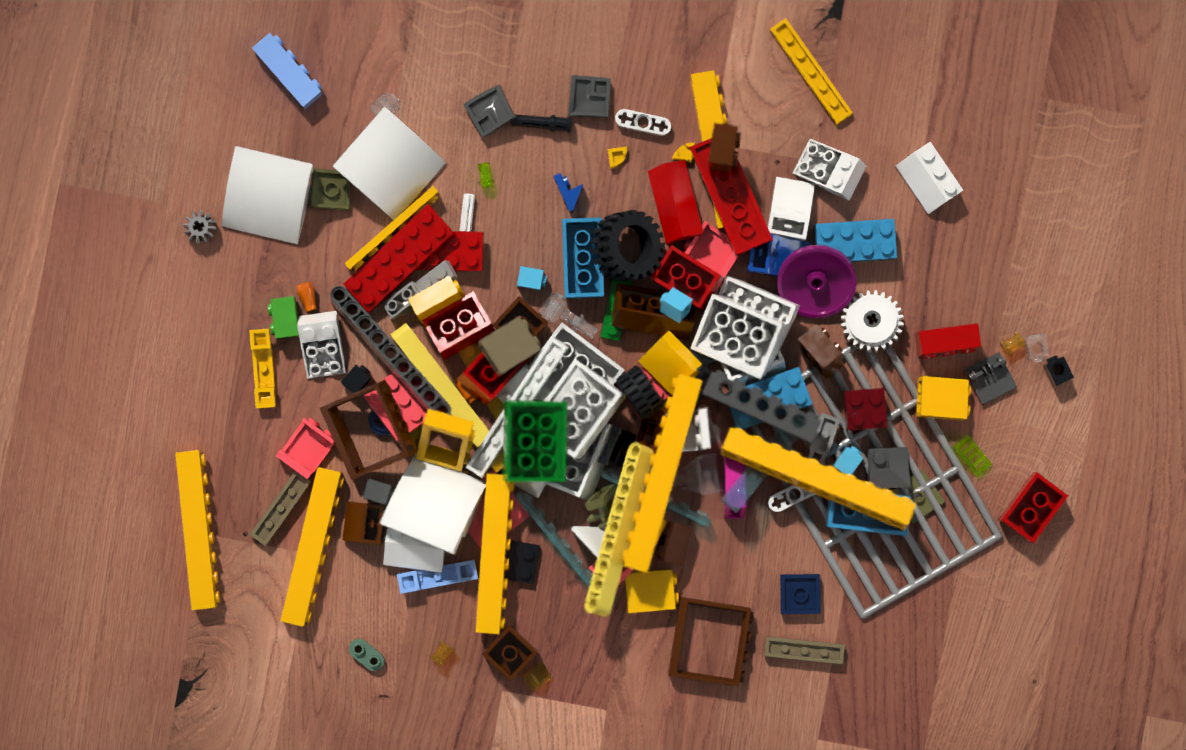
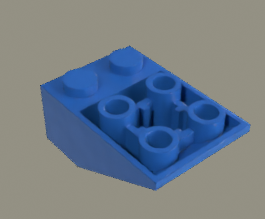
(770, 256)

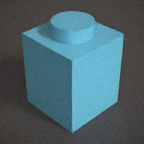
(531, 278)
(675, 304)
(848, 460)

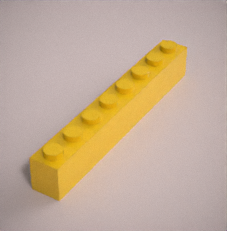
(708, 110)
(197, 529)
(311, 547)
(494, 555)

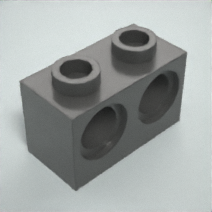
(378, 491)

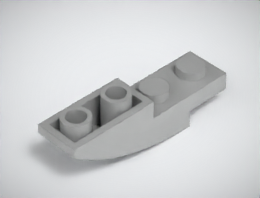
(399, 304)

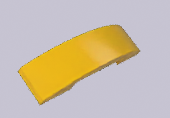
(263, 368)

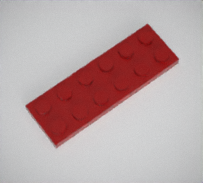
(733, 202)
(399, 258)

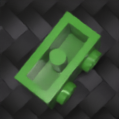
(284, 317)

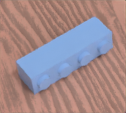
(287, 70)

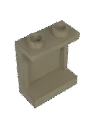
(509, 346)

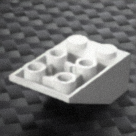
(830, 169)
(790, 208)
(321, 344)

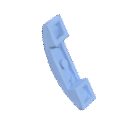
(450, 574)

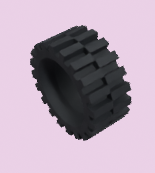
(608, 247)

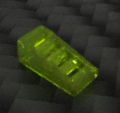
(956, 447)

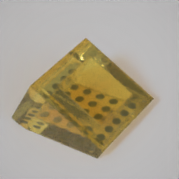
(537, 676)

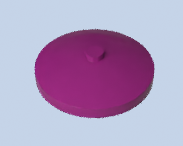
(817, 280)

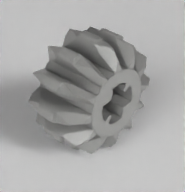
(204, 220)

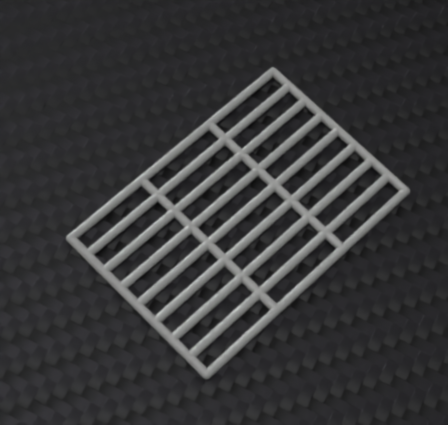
(925, 487)

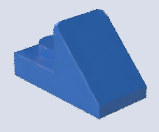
(569, 196)

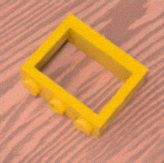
(451, 426)

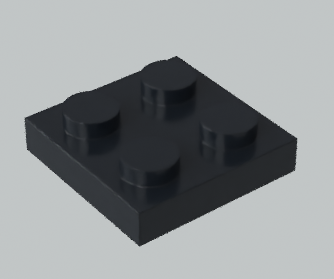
(521, 561)

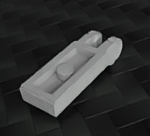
(824, 437)

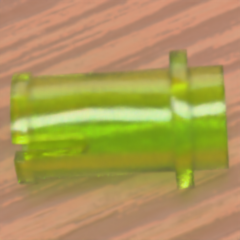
(485, 175)

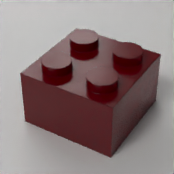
(865, 409)

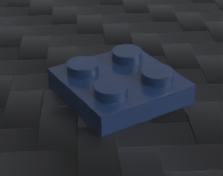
(800, 594)

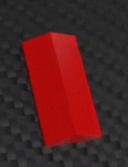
(675, 201)

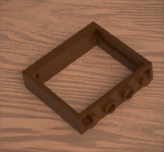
(344, 442)
(741, 653)

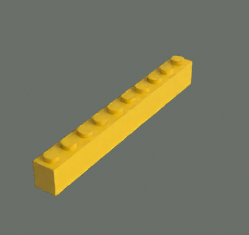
(662, 473)
(818, 478)

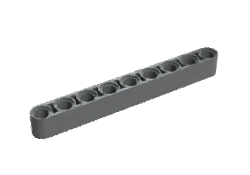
(387, 345)

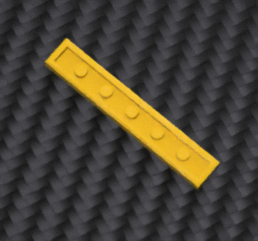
(811, 71)

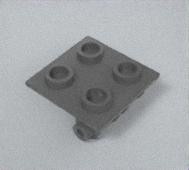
(990, 378)

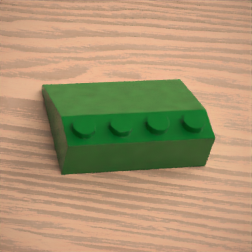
(534, 441)

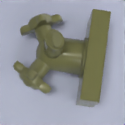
(602, 500)

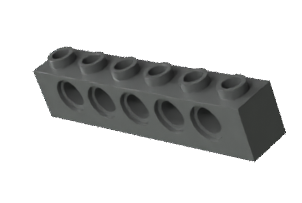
(806, 432)

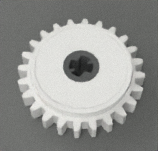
(873, 335)

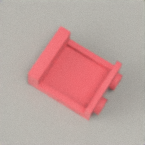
(712, 250)
(307, 448)

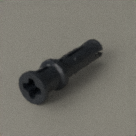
(552, 123)

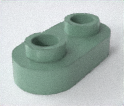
(366, 654)

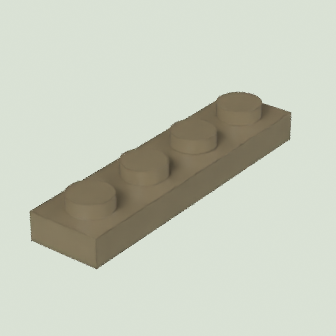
(280, 508)
(804, 650)

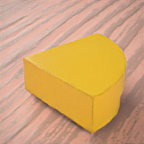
(684, 153)
(617, 156)

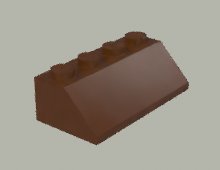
(640, 311)

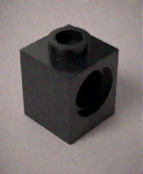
(1064, 376)
(357, 378)

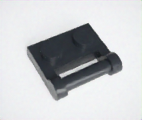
(617, 448)

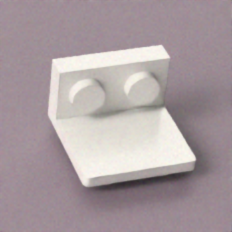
(698, 432)

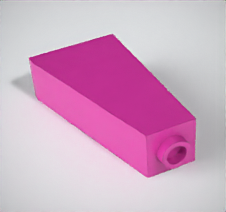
(732, 472)

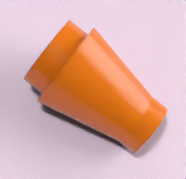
(307, 295)

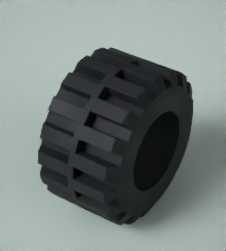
(640, 392)

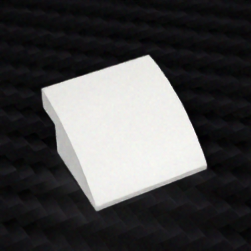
(389, 164)
(267, 195)
(744, 326)
(434, 504)

